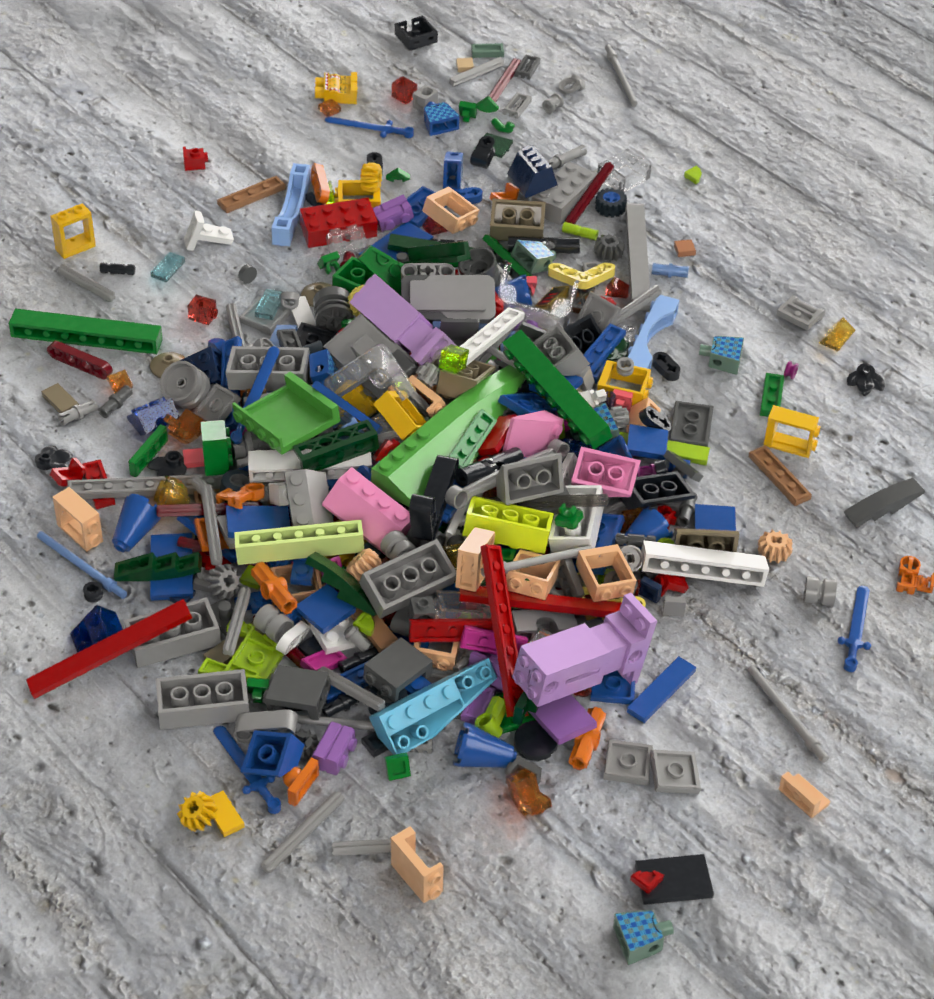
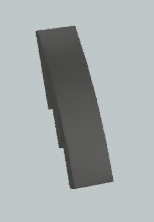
(884, 501)

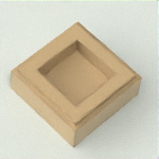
(464, 64)

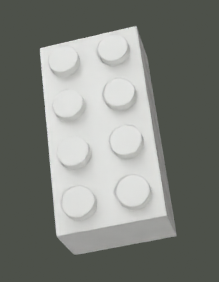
(586, 530)

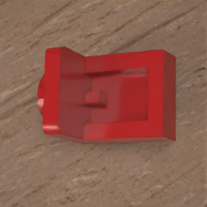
(73, 472)
(671, 582)

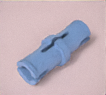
(670, 270)

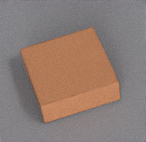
(684, 248)

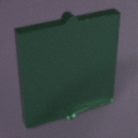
(501, 145)

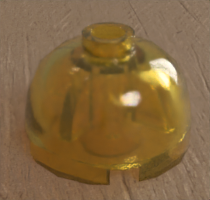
(171, 492)

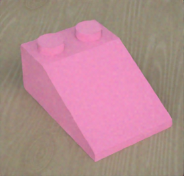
(533, 432)
(612, 471)

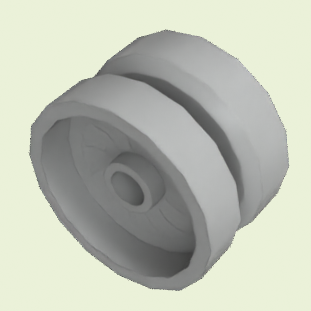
(184, 384)

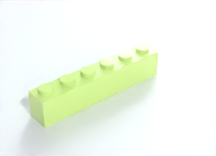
(299, 542)

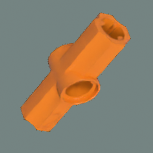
(274, 588)
(587, 742)

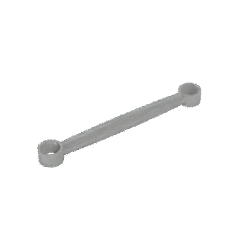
(489, 482)

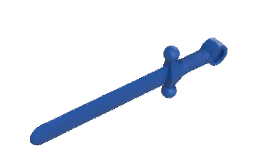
(408, 132)
(257, 388)
(856, 629)
(256, 782)

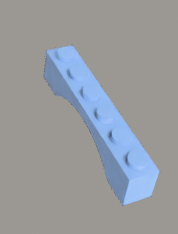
(286, 222)
(661, 315)

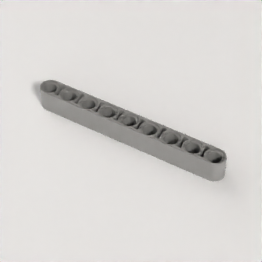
(637, 251)

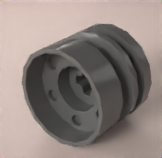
(481, 263)
(331, 308)

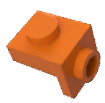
(511, 193)

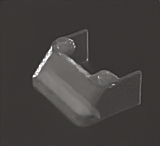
(546, 319)
(375, 364)

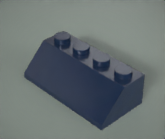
(531, 172)

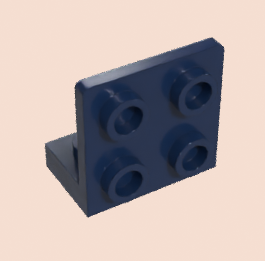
(209, 362)

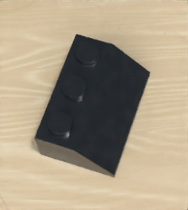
(583, 332)
(658, 490)

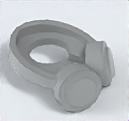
(579, 83)

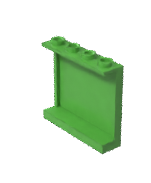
(288, 415)

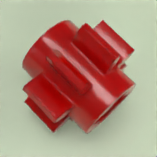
(668, 514)

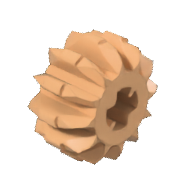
(775, 546)
(363, 562)

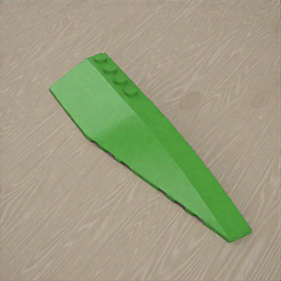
(410, 464)

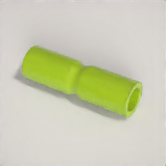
(580, 231)

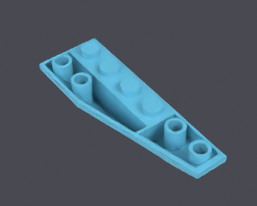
(430, 709)

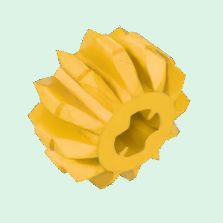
(371, 177)
(197, 811)

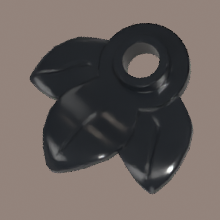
(866, 381)
(52, 458)
(169, 465)

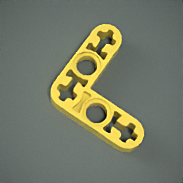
(587, 279)

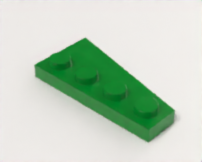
(383, 266)

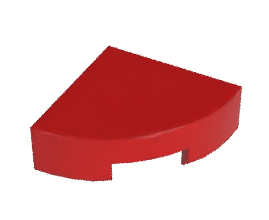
(646, 880)

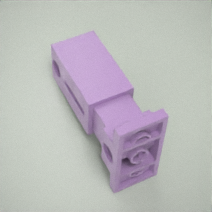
(400, 321)
(583, 655)

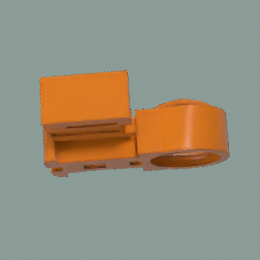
(249, 492)
(910, 578)

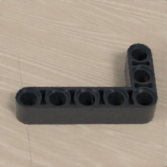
(428, 509)

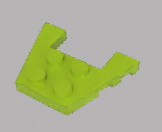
(255, 654)

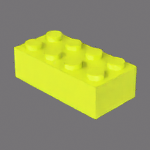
(512, 524)

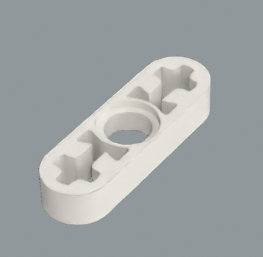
(293, 637)

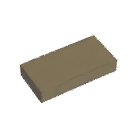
(59, 398)

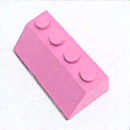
(359, 499)

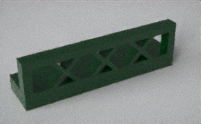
(439, 253)
(339, 450)

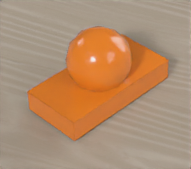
(300, 780)

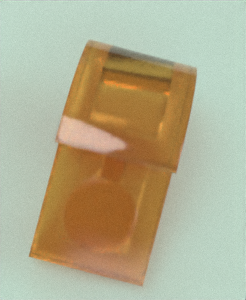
(186, 428)
(526, 793)

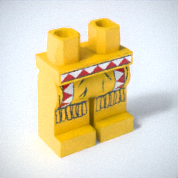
(339, 88)

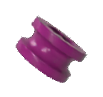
(791, 370)

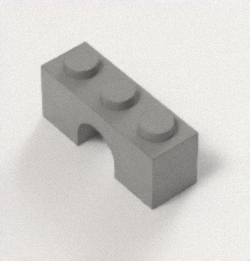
(528, 622)

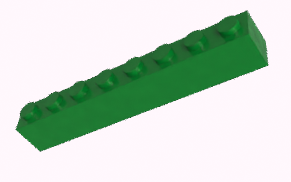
(86, 331)
(557, 390)

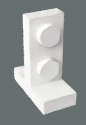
(199, 231)

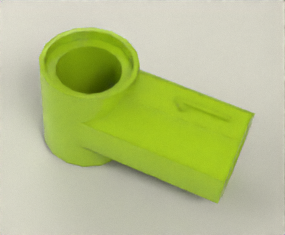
(492, 718)

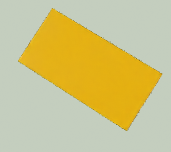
(227, 818)

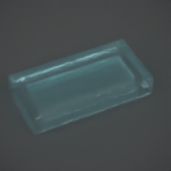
(167, 267)
(268, 304)

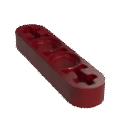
(79, 360)

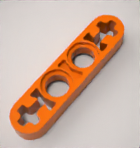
(320, 183)

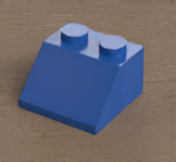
(272, 754)

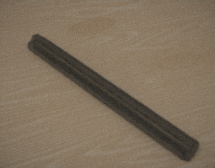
(556, 501)

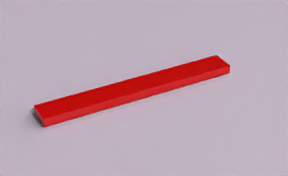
(552, 603)
(502, 623)
(108, 648)

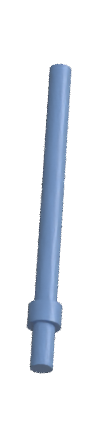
(107, 583)

